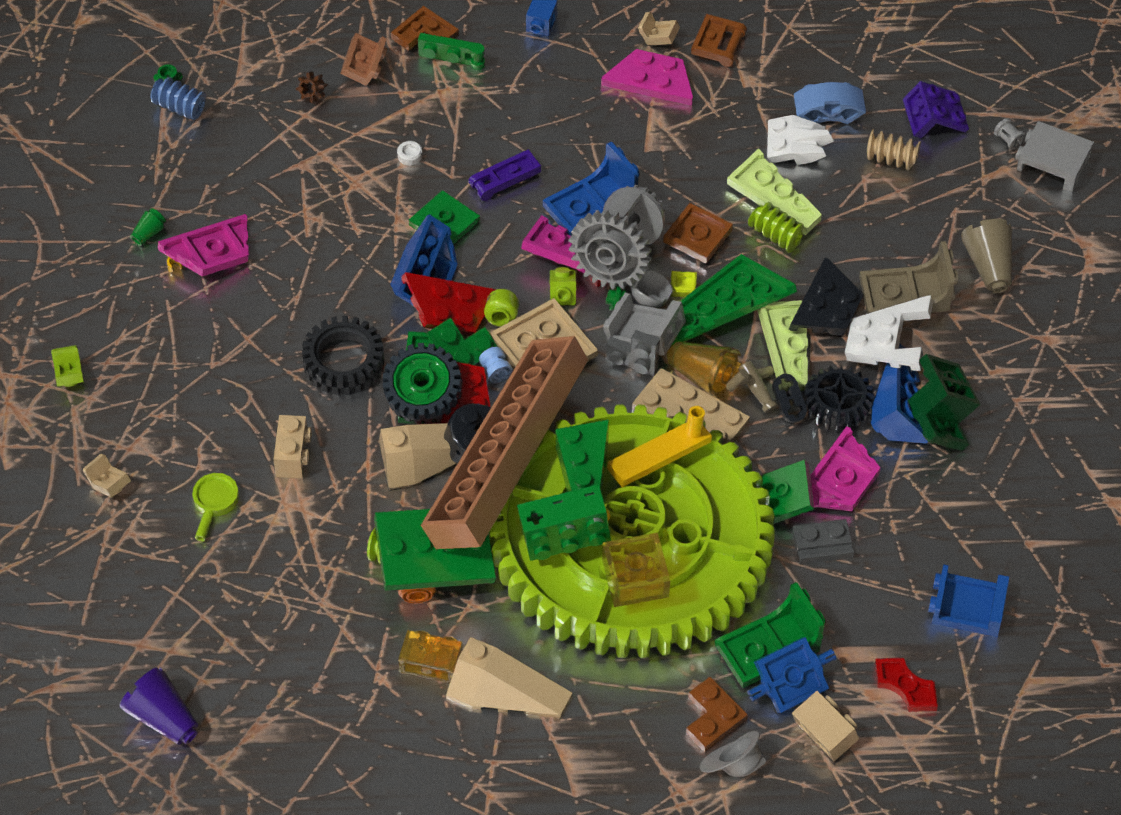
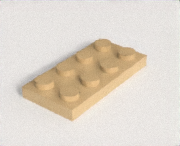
(679, 396)

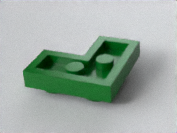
(463, 350)

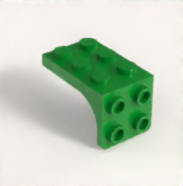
(786, 624)

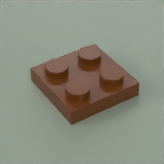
(698, 233)

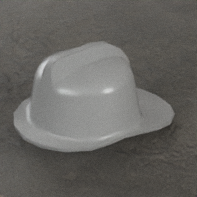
(736, 758)

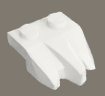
(796, 139)

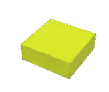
(682, 283)

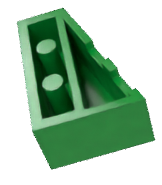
(583, 454)

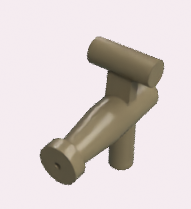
(753, 378)

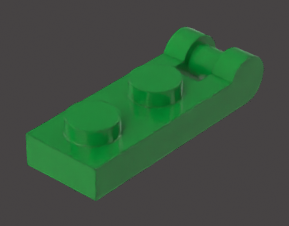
(451, 50)

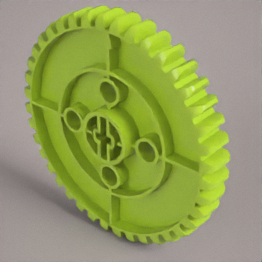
(699, 499)

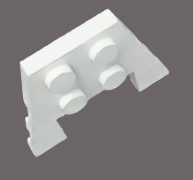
(878, 334)

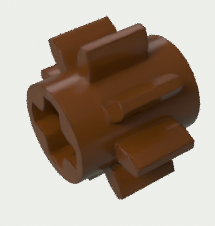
(317, 87)

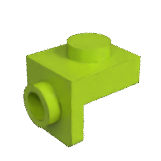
(563, 286)
(67, 366)

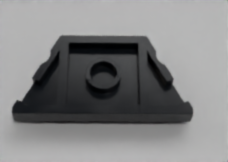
(828, 302)

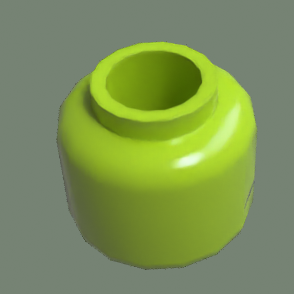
(501, 307)

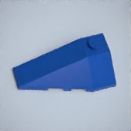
(891, 408)

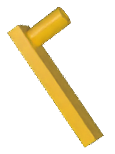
(661, 449)

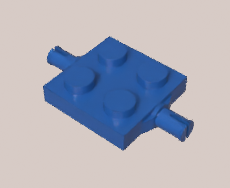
(791, 674)

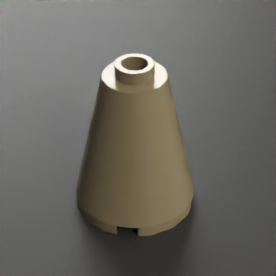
(991, 252)

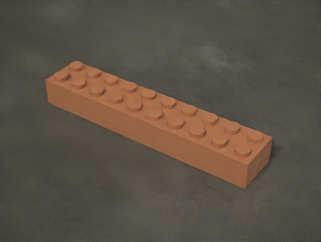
(504, 443)

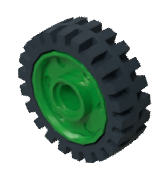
(429, 400)

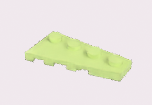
(762, 183)
(785, 347)

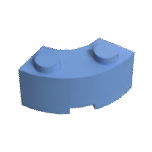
(830, 102)

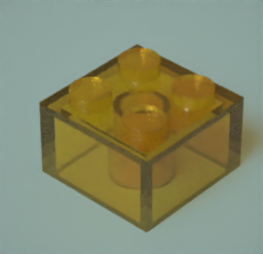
(635, 569)

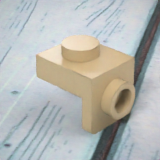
(658, 31)
(105, 477)

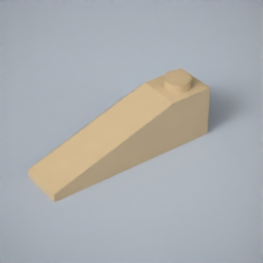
(414, 453)
(497, 680)

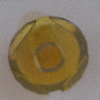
(705, 365)

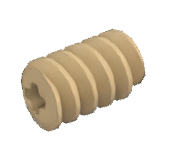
(892, 150)

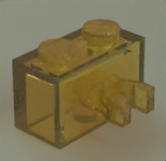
(429, 656)

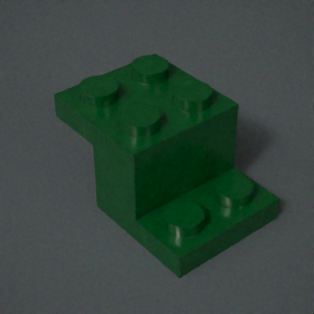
(943, 402)

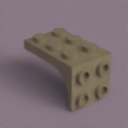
(899, 285)

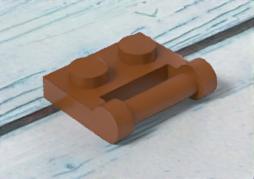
(711, 36)

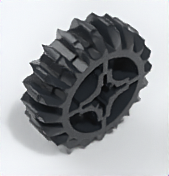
(854, 393)

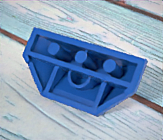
(426, 254)

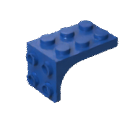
(592, 192)

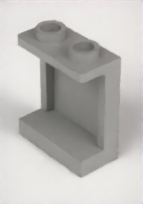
(1055, 153)
(649, 320)

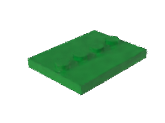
(413, 561)

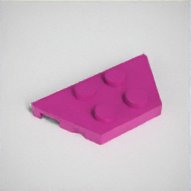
(651, 76)
(210, 247)
(843, 474)

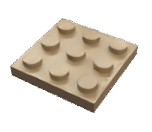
(540, 323)

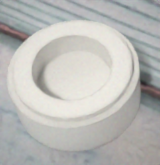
(409, 153)

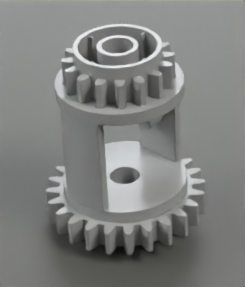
(616, 241)

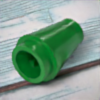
(148, 226)

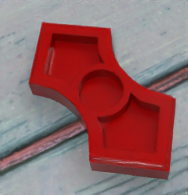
(916, 692)

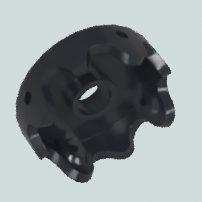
(462, 428)

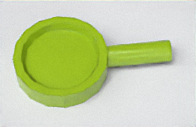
(213, 497)

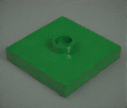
(449, 212)
(789, 490)

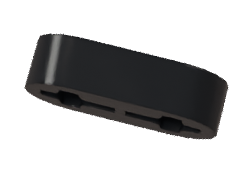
(783, 400)

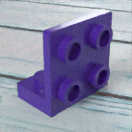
(931, 105)

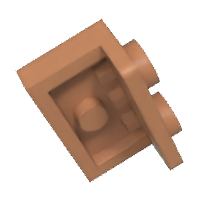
(363, 59)

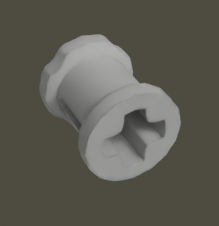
(1010, 134)

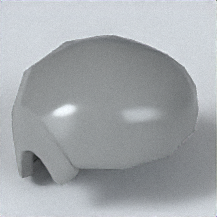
(652, 289)

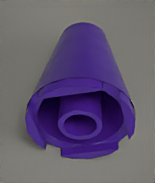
(160, 707)

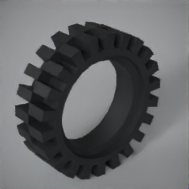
(336, 331)

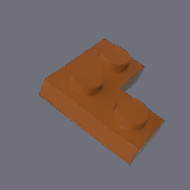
(422, 22)
(719, 717)

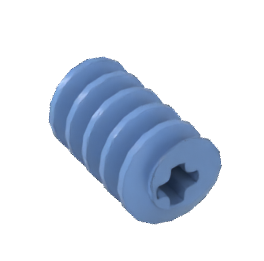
(178, 98)

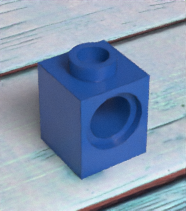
(541, 16)

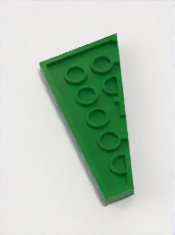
(731, 294)

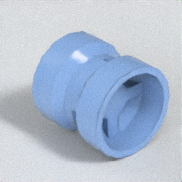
(494, 362)

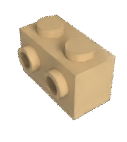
(291, 445)
(825, 725)

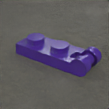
(504, 174)

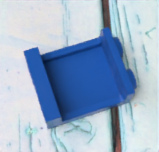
(968, 603)

